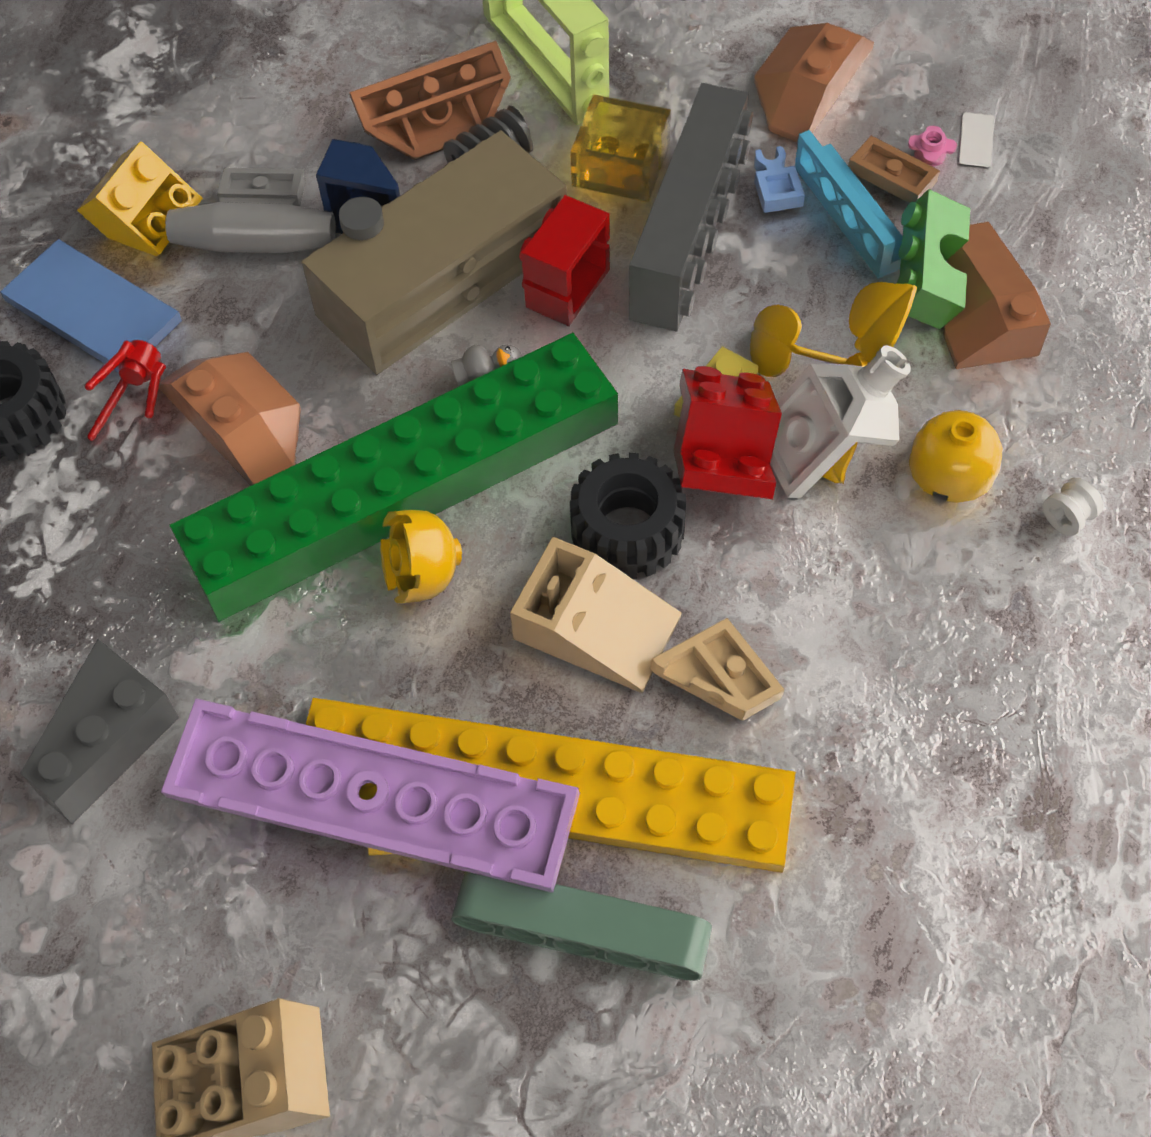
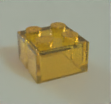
(620, 147)

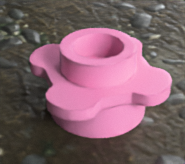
(932, 146)

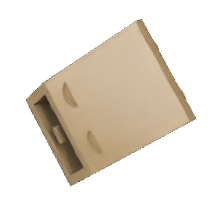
(592, 615)
(242, 1074)

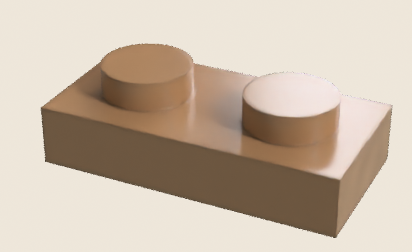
(893, 170)

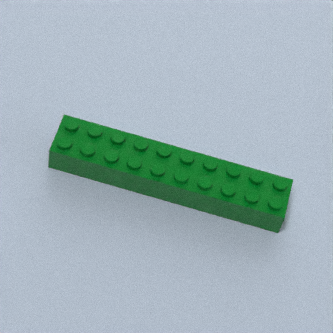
(412, 462)

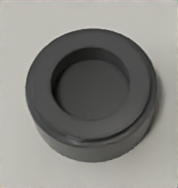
(361, 218)

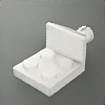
(830, 412)

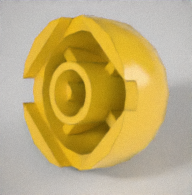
(956, 456)
(418, 555)

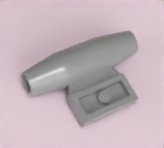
(254, 215)

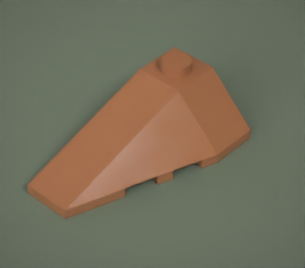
(1002, 306)

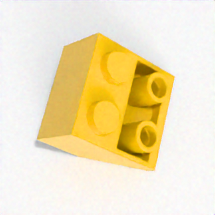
(135, 199)

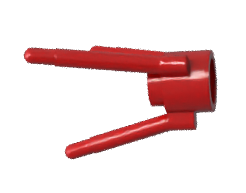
(137, 364)

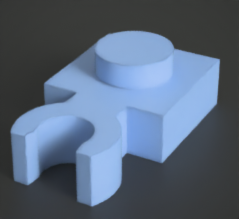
(776, 184)

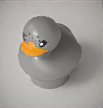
(477, 362)

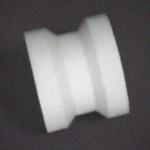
(1073, 506)

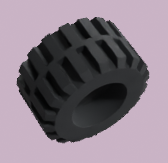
(35, 403)
(633, 485)

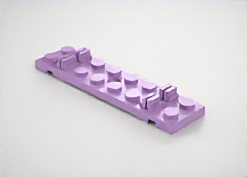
(423, 802)

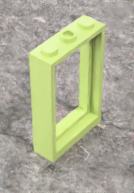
(567, 79)

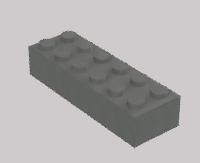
(688, 208)

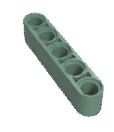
(586, 925)

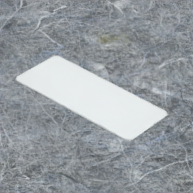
(976, 139)

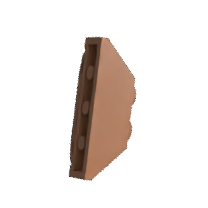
(808, 76)
(433, 102)
(238, 412)

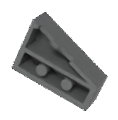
(97, 732)

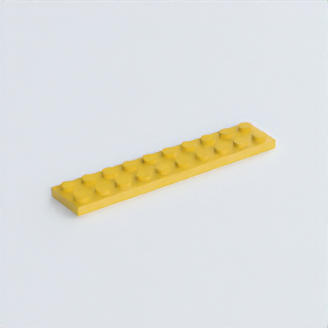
(626, 792)

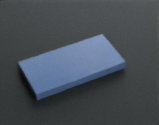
(88, 303)

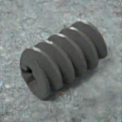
(507, 120)

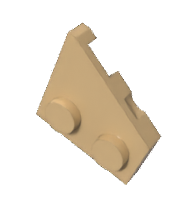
(721, 671)

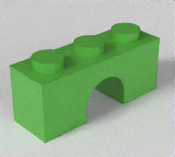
(931, 234)

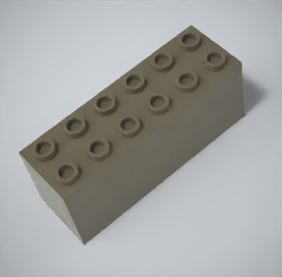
(437, 254)

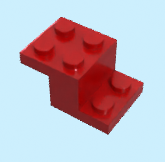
(726, 433)

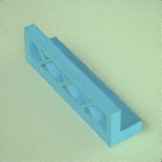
(849, 204)

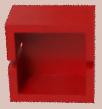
(565, 259)

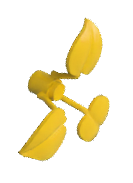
(874, 318)

